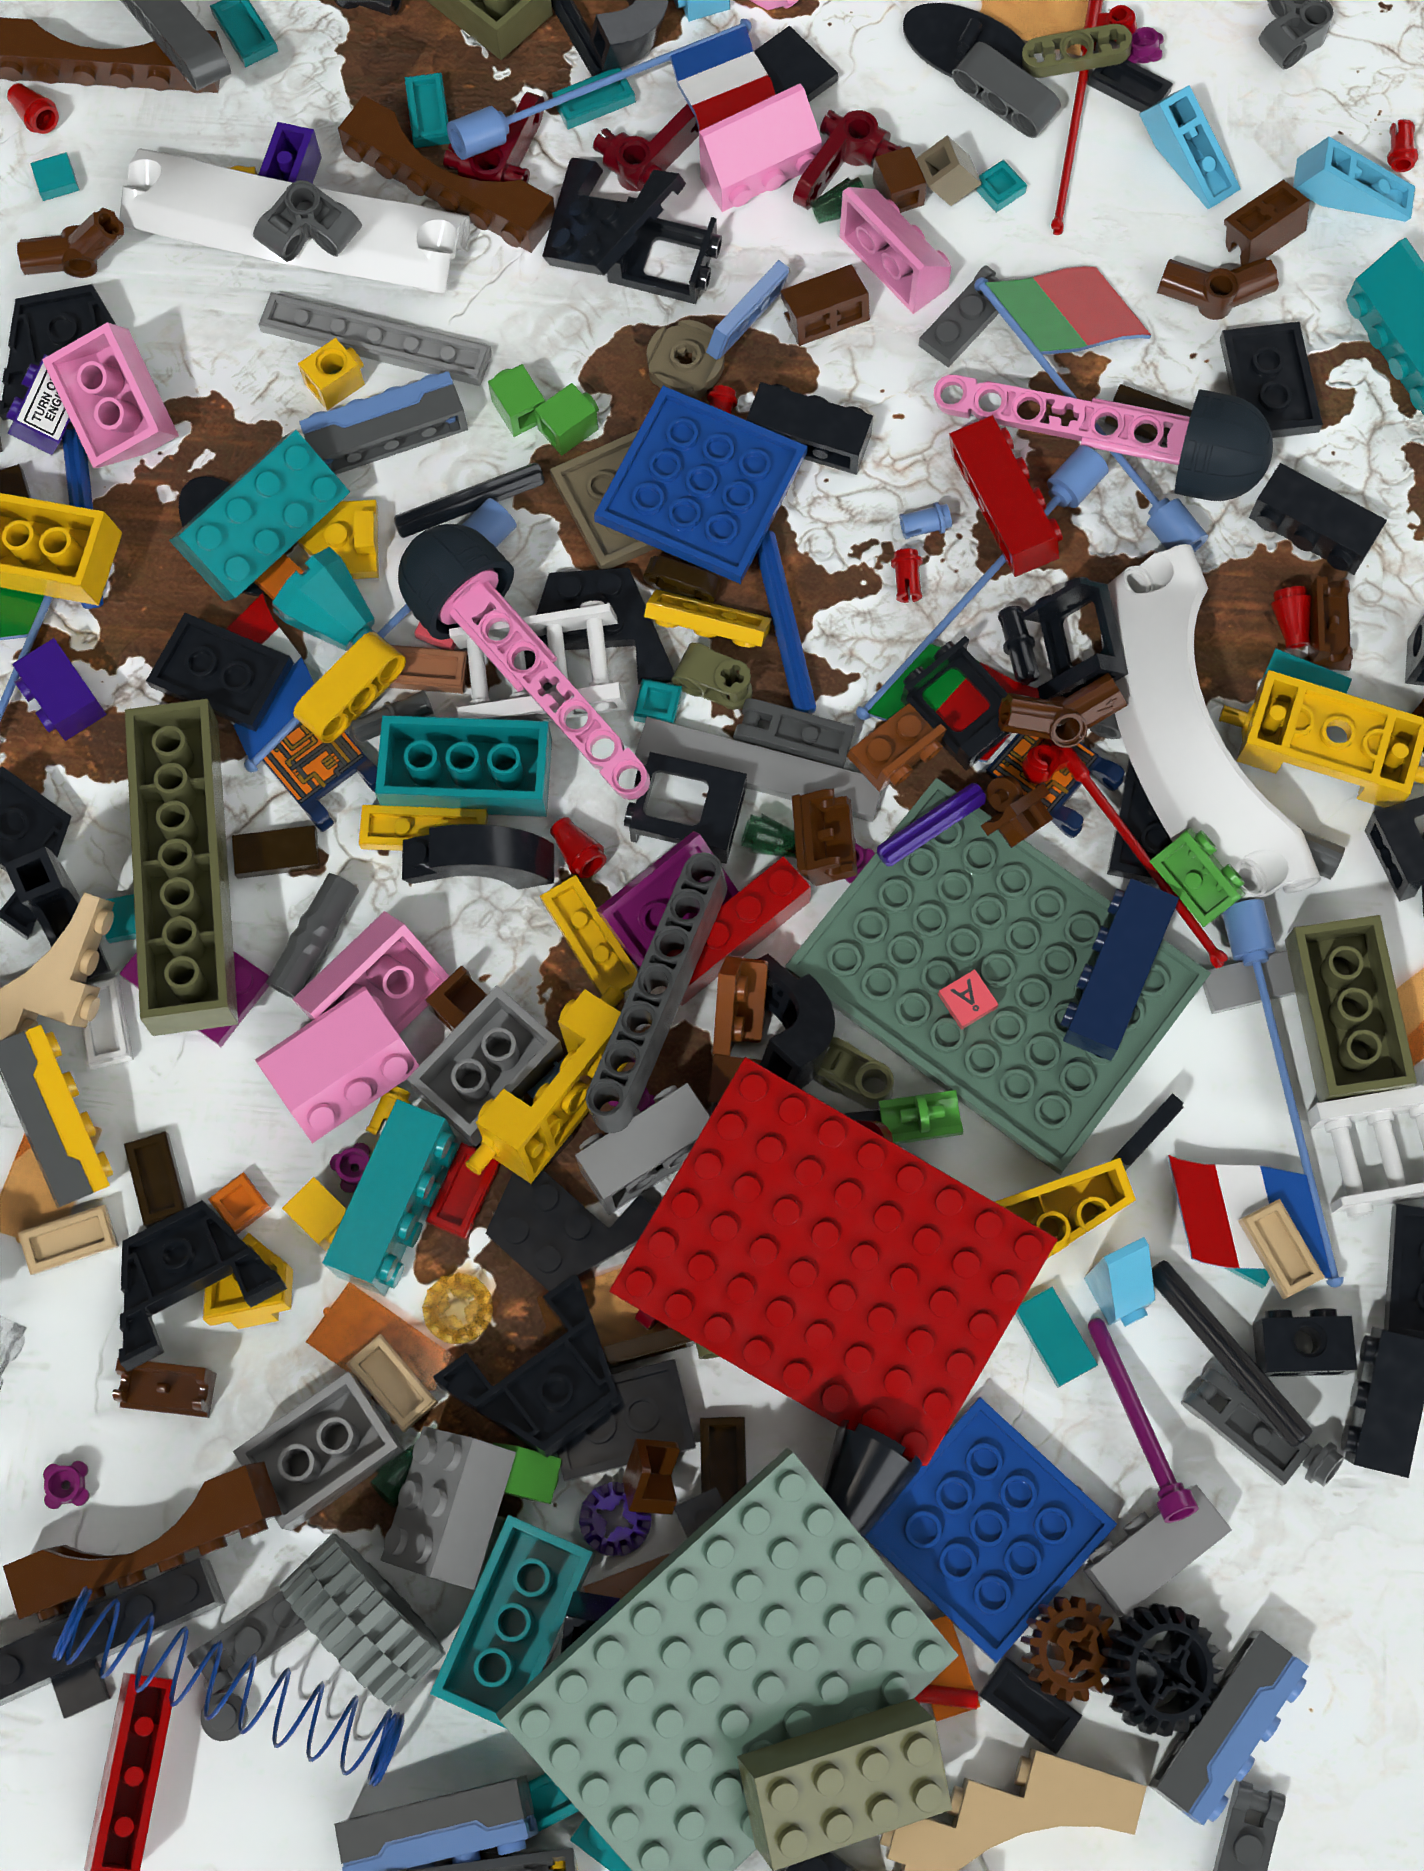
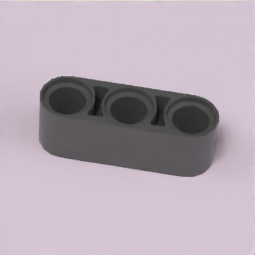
(1006, 89)

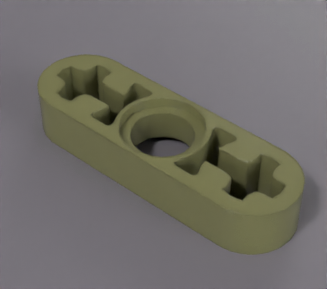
(1085, 37)

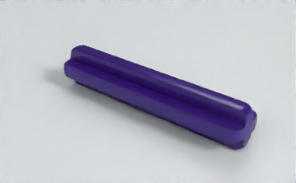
(931, 824)

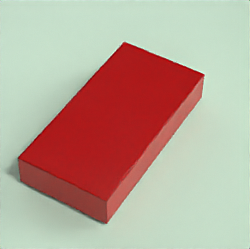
(461, 1194)

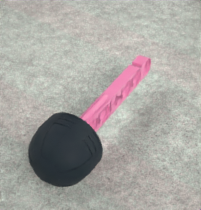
(1218, 448)
(458, 580)

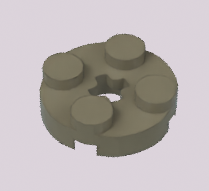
(691, 378)

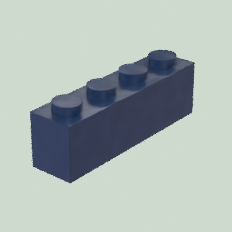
(1120, 968)

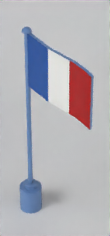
(713, 74)
(259, 625)
(1218, 1195)

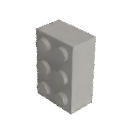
(486, 1052)
(645, 1151)
(322, 1449)
(448, 1507)

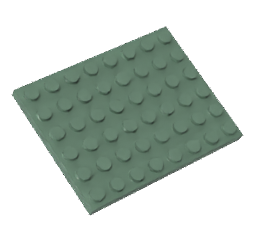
(1028, 935)
(726, 1647)

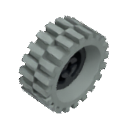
(362, 1620)

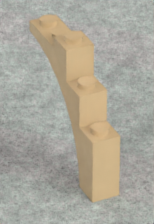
(57, 980)
(1050, 1796)

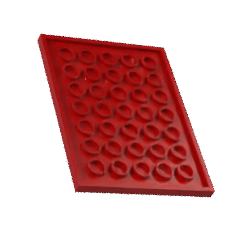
(832, 1263)

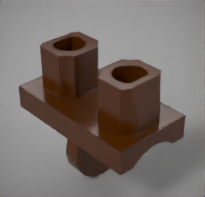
(1018, 813)

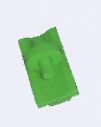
(922, 1117)

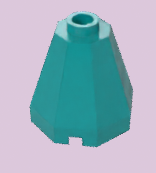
(325, 602)

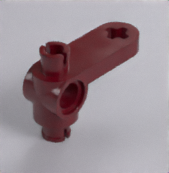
(851, 140)
(635, 157)
(505, 158)

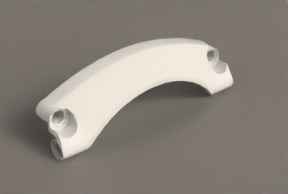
(222, 206)
(1174, 740)

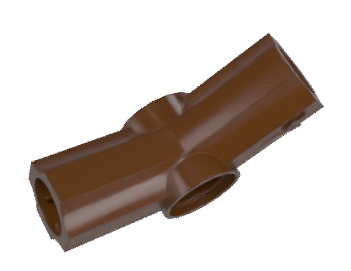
(75, 249)
(1236, 285)
(1041, 716)

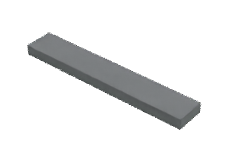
(376, 338)
(765, 768)

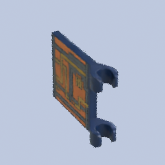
(315, 768)
(1062, 783)

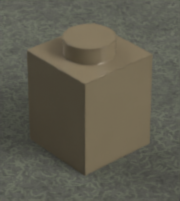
(948, 171)

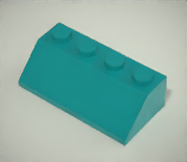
(1391, 309)

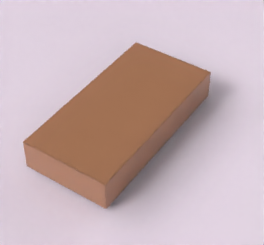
(432, 669)

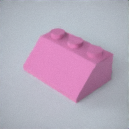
(758, 148)
(893, 247)
(110, 396)
(388, 964)
(338, 1064)

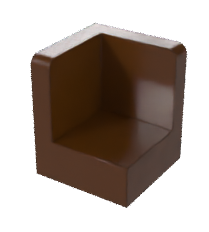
(900, 179)
(455, 998)
(649, 1478)

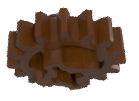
(1051, 1652)

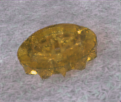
(478, 1312)

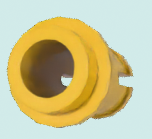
(385, 1107)

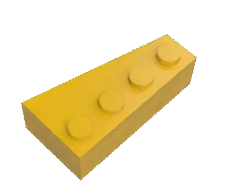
(1075, 1202)

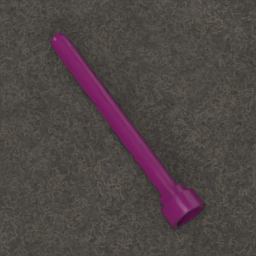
(1174, 1500)

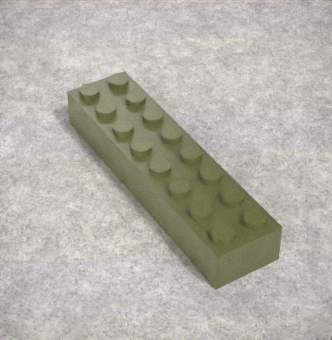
(180, 868)

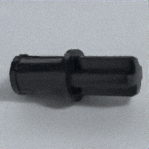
(1019, 645)

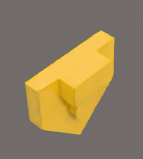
(351, 533)
(226, 1303)

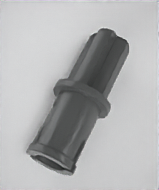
(370, 725)

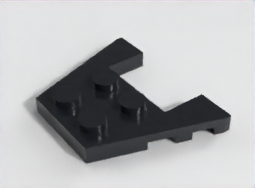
(594, 231)
(44, 326)
(619, 589)
(26, 825)
(555, 1233)
(176, 1262)
(552, 1392)

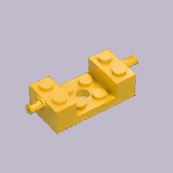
(1291, 726)
(529, 1136)

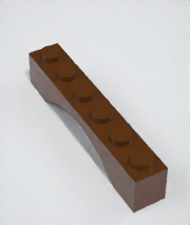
(37, 55)
(507, 208)
(224, 1506)

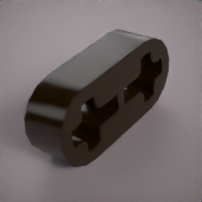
(681, 579)

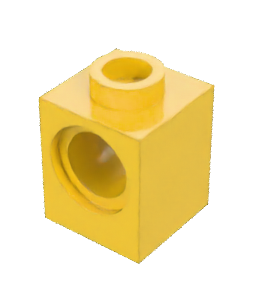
(327, 387)
(316, 1212)

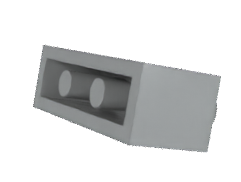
(1153, 1553)

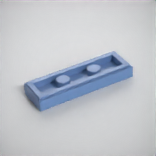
(748, 310)

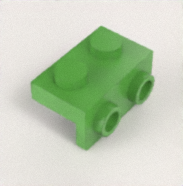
(1198, 876)

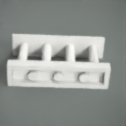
(601, 694)
(1379, 1112)

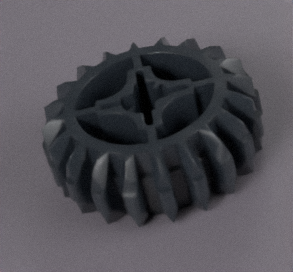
(1140, 1682)

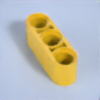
(349, 687)

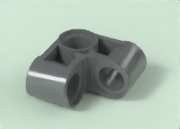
(1297, 29)
(287, 229)

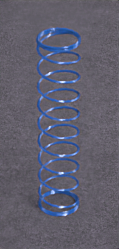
(391, 1730)

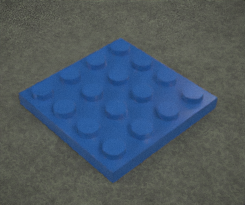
(701, 484)
(989, 1530)

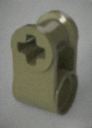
(713, 677)
(852, 1072)

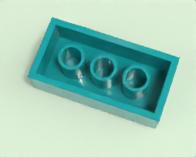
(260, 516)
(465, 764)
(391, 1198)
(512, 1619)

